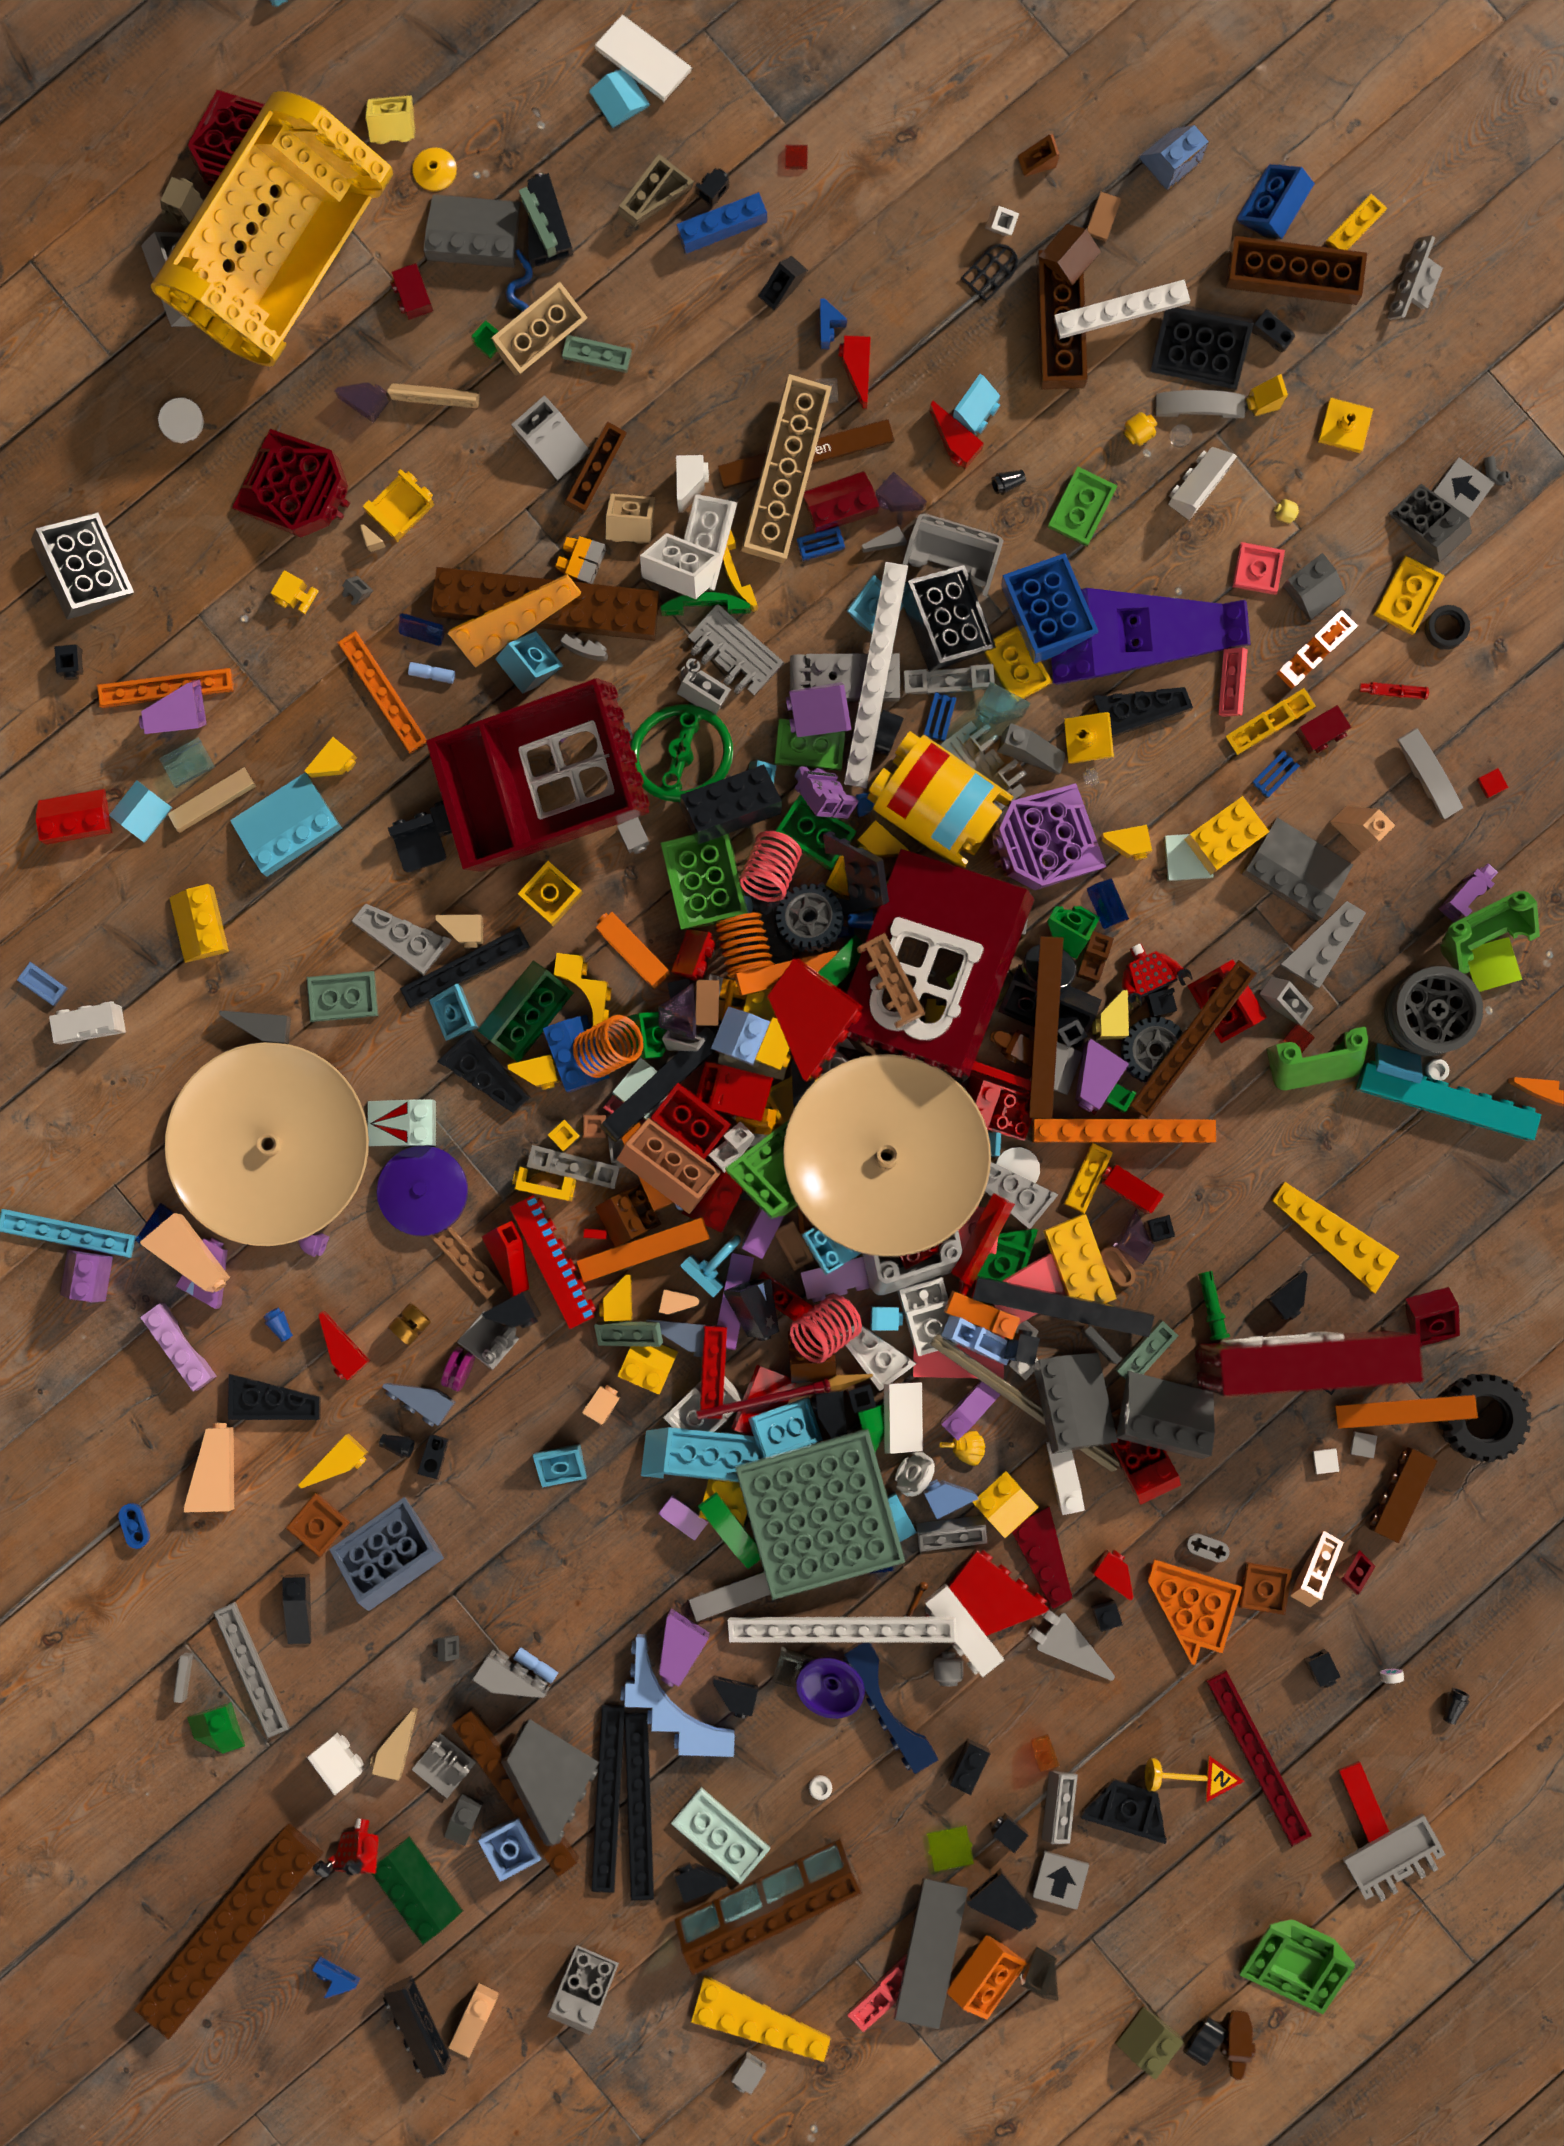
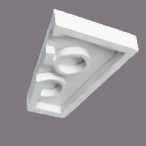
(878, 1357)

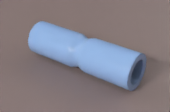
(434, 673)
(534, 1664)

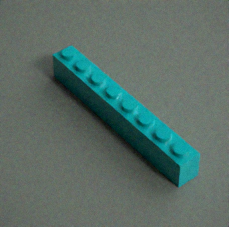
(1452, 1103)

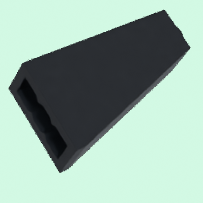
(548, 204)

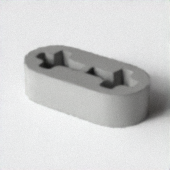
(1209, 1542)

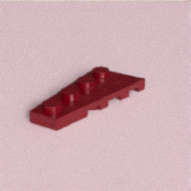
(1043, 1553)

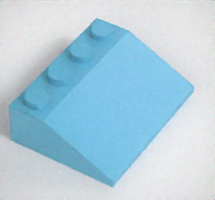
(285, 824)

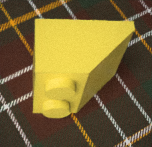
(390, 119)
(1113, 1019)

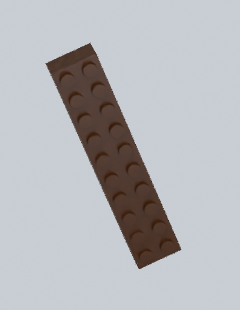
(596, 611)
(228, 1931)

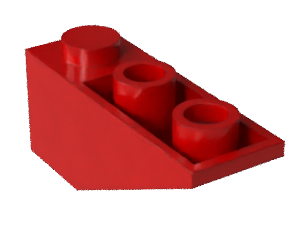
(509, 1257)
(787, 1301)

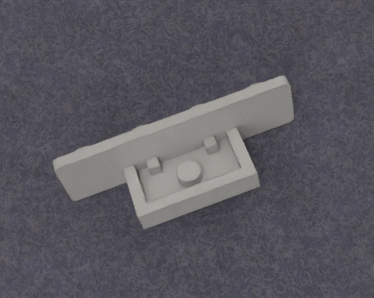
(1418, 280)

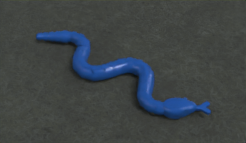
(519, 283)

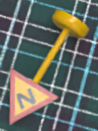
(1218, 1777)

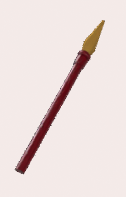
(836, 1383)

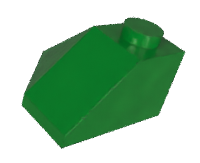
(1074, 926)
(651, 1033)
(873, 1421)
(217, 1728)

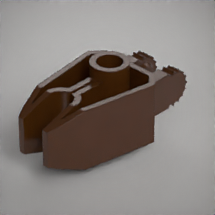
(1015, 1046)
(1238, 2043)

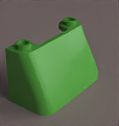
(1512, 914)
(1293, 1071)

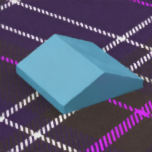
(618, 97)
(865, 604)

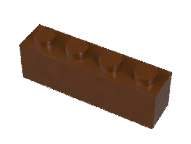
(595, 468)
(1402, 1495)

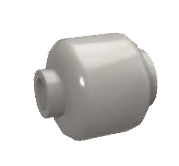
(948, 1669)

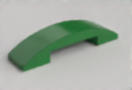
(676, 606)
(842, 962)
(730, 1530)

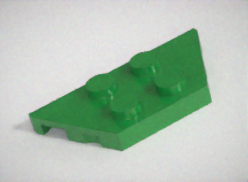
(1011, 1254)

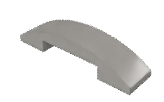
(1200, 403)
(949, 680)
(573, 1166)

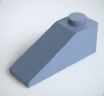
(686, 1335)

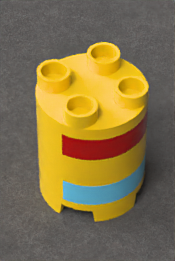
(938, 799)

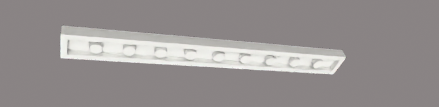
(876, 675)
(842, 1629)

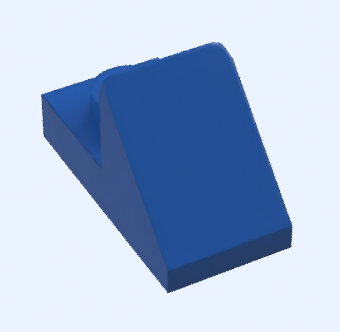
(829, 319)
(341, 1979)

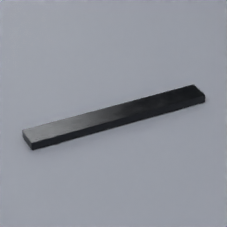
(1062, 1306)
(608, 1798)
(639, 1806)

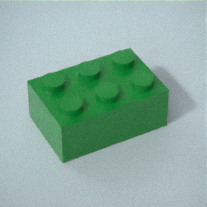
(808, 832)

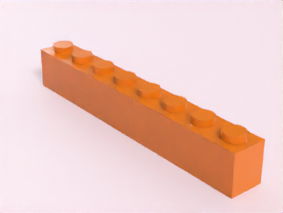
(1123, 1131)

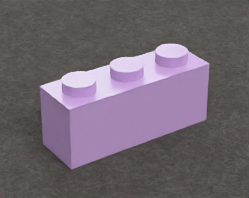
(847, 1276)

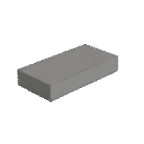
(183, 1677)

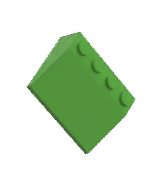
(703, 880)

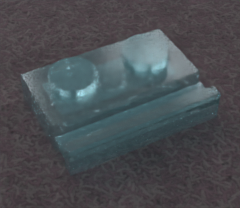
(187, 762)

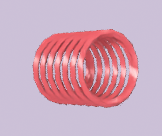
(767, 866)
(819, 1334)

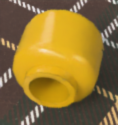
(1140, 428)

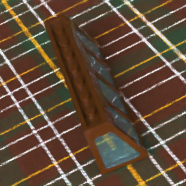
(767, 1906)

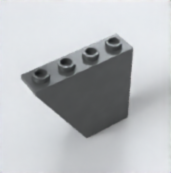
(548, 1778)

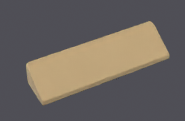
(434, 395)
(211, 800)

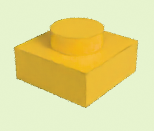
(563, 1135)

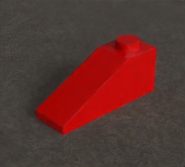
(856, 364)
(958, 440)
(343, 1352)

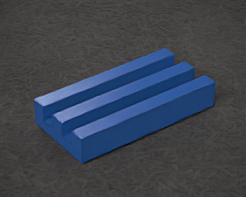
(806, 556)
(944, 698)
(1288, 760)

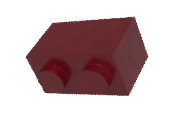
(412, 291)
(1323, 729)

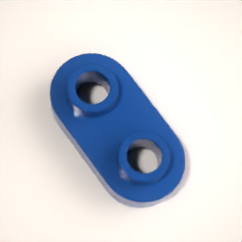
(132, 1526)

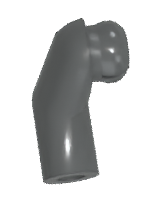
(1500, 478)

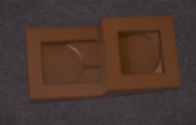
(1095, 957)

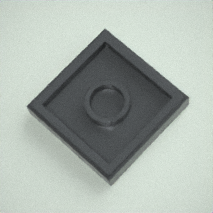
(1100, 1344)

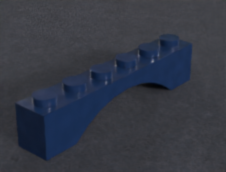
(914, 1746)

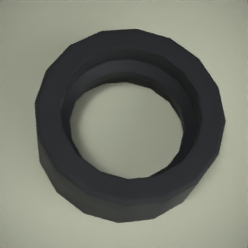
(1459, 615)

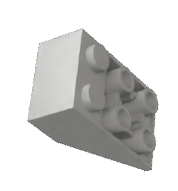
(550, 438)
(505, 1677)
(583, 1990)

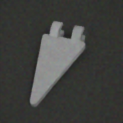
(1068, 1644)

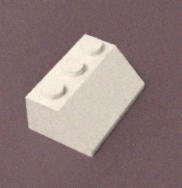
(1201, 481)
(679, 565)

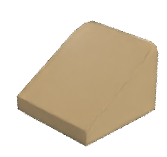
(371, 540)

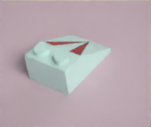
(402, 1123)

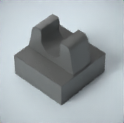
(357, 589)
(447, 1648)

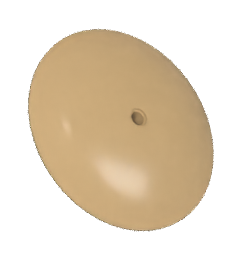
(897, 1109)
(220, 1136)

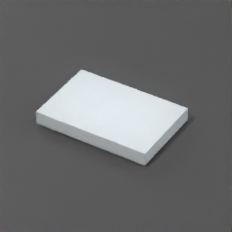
(903, 1417)

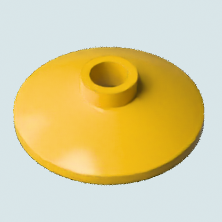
(437, 178)

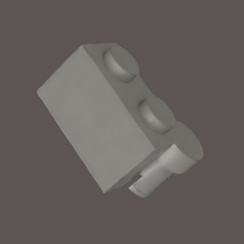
(701, 688)

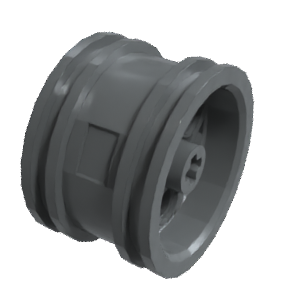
(1433, 1011)

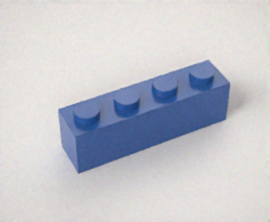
(722, 223)

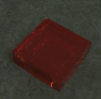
(796, 157)
(1299, 1036)

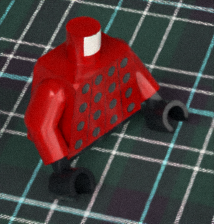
(1150, 974)
(355, 1853)

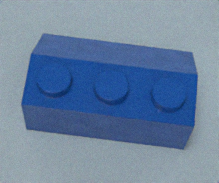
(1276, 200)
(561, 1040)

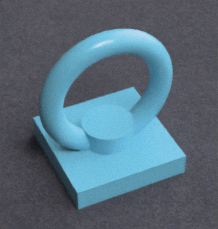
(705, 1272)

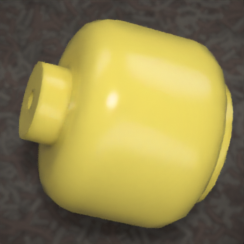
(1286, 511)

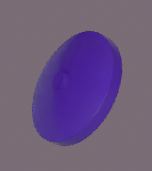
(422, 1191)

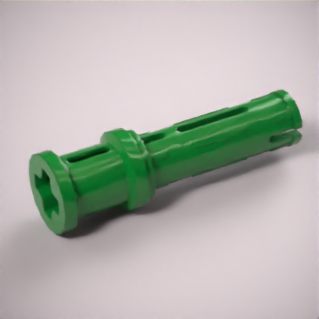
(1215, 1316)

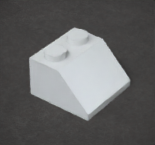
(691, 479)
(336, 1762)

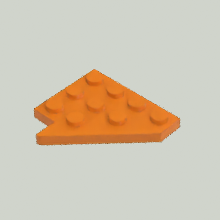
(1195, 1606)

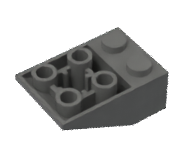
(1432, 522)

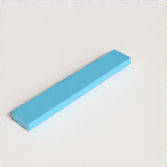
(67, 1233)

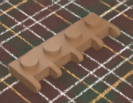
(893, 979)

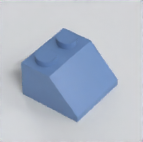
(947, 1497)

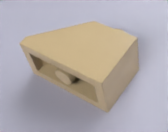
(464, 928)

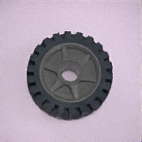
(813, 934)
(1143, 1035)

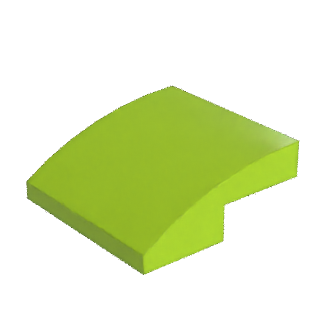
(1494, 965)

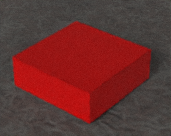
(1492, 783)
(596, 1234)

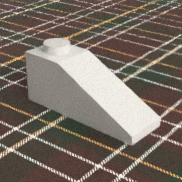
(1066, 1482)

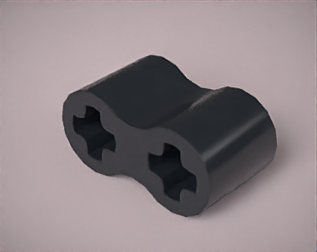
(887, 732)
(1205, 2041)

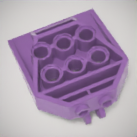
(1023, 857)

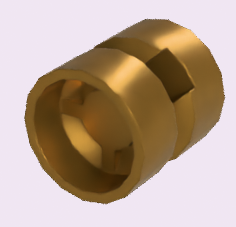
(404, 1330)

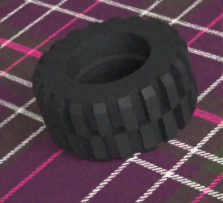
(1513, 1423)

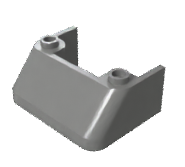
(954, 546)
(889, 1277)

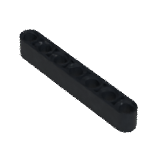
(658, 1087)

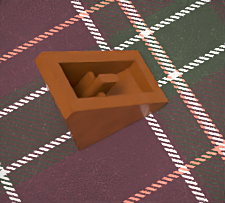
(1040, 156)

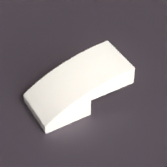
(736, 1143)

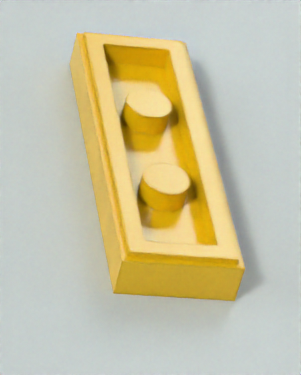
(1356, 224)
(1088, 1178)

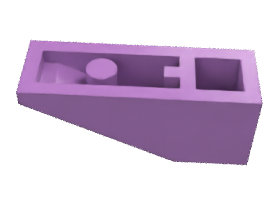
(969, 1410)

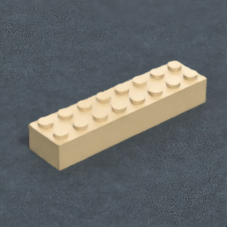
(786, 469)

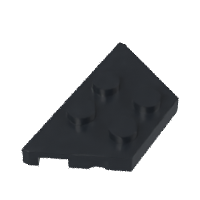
(1128, 1810)

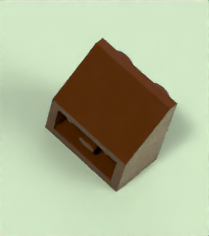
(627, 1215)
(805, 1370)

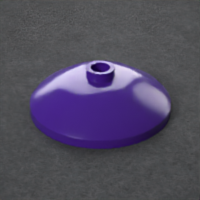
(828, 1696)

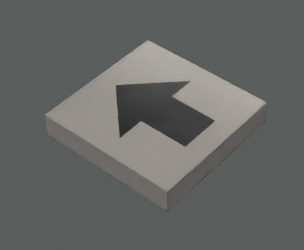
(1464, 487)
(1060, 1880)

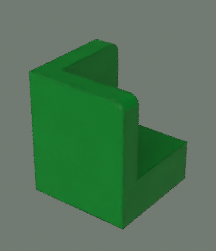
(482, 339)
(1120, 1098)

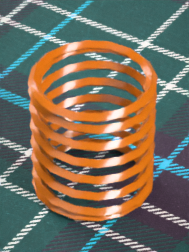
(753, 918)
(598, 1032)

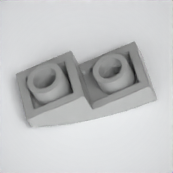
(591, 650)

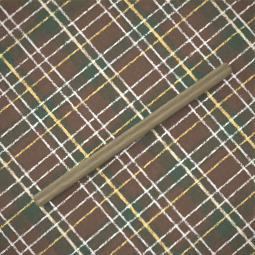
(1011, 1394)

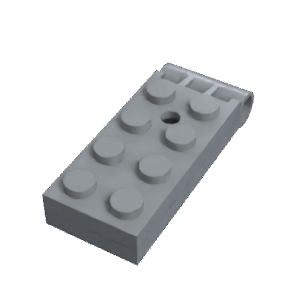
(814, 669)

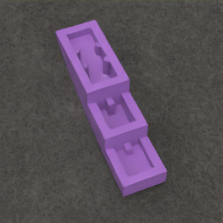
(738, 1273)

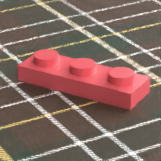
(1233, 682)

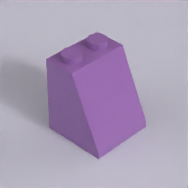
(819, 710)
(176, 711)
(1097, 1075)
(86, 1276)
(680, 1648)

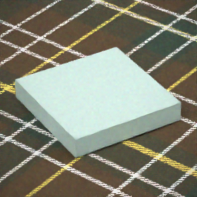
(1182, 861)
(633, 1081)

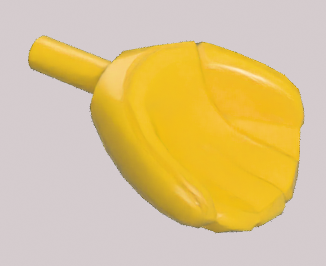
(968, 1448)

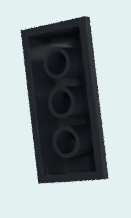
(1021, 1003)
(417, 2027)

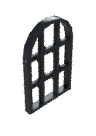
(982, 272)

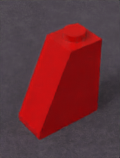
(1131, 1189)

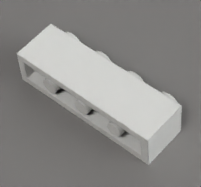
(970, 1637)

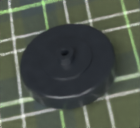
(1030, 968)

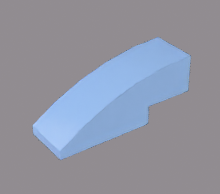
(975, 1339)

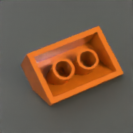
(986, 1977)

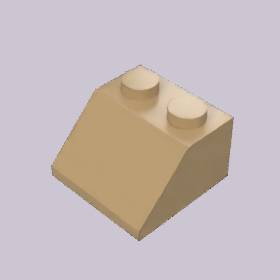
(630, 518)

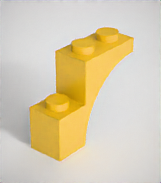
(598, 992)

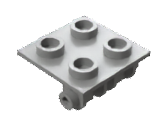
(488, 1341)
(443, 1765)

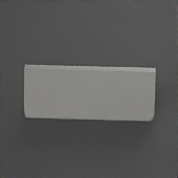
(951, 1533)
(1059, 1807)

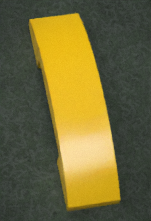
(744, 593)

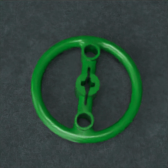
(680, 748)

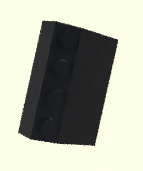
(1202, 346)
(946, 618)

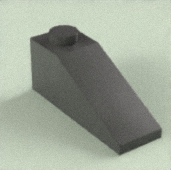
(1031, 749)
(263, 1026)

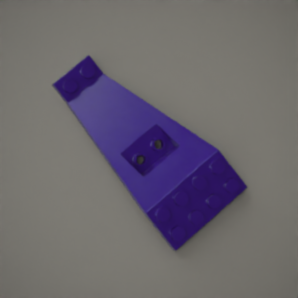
(1165, 628)

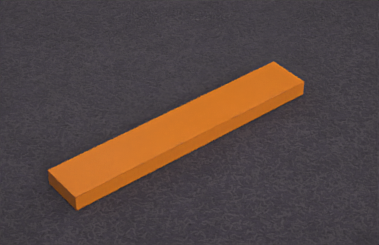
(159, 687)
(382, 692)
(766, 977)
(643, 1249)
(1406, 1411)

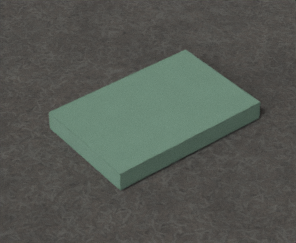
(342, 996)

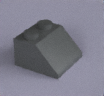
(1315, 586)

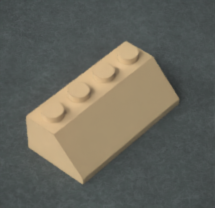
(538, 329)

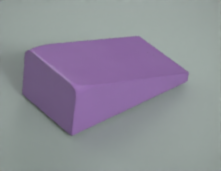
(683, 1517)

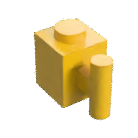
(291, 590)

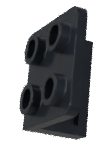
(417, 842)

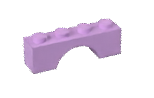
(169, 1336)

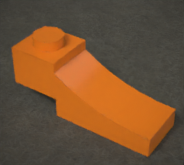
(982, 1315)

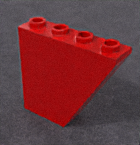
(812, 1016)
(992, 1595)

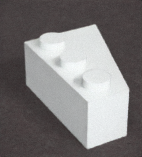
(87, 1023)

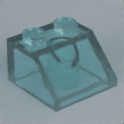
(1000, 706)

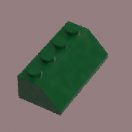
(525, 1011)
(416, 1890)

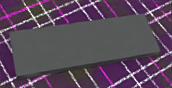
(930, 1953)

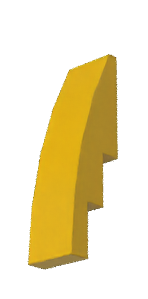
(1270, 721)

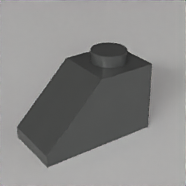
(463, 1819)

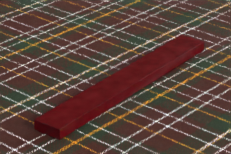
(1258, 1758)

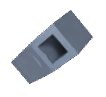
(427, 1401)

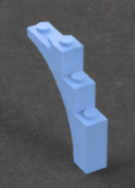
(694, 1736)

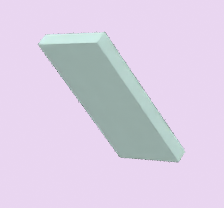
(720, 1835)

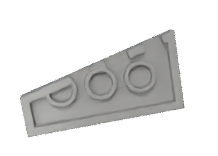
(407, 941)
(1323, 947)
(1029, 1198)

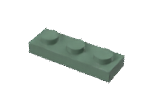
(539, 221)
(597, 353)
(628, 1333)
(1147, 1350)

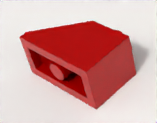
(1114, 1573)

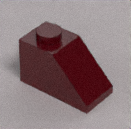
(1355, 1572)

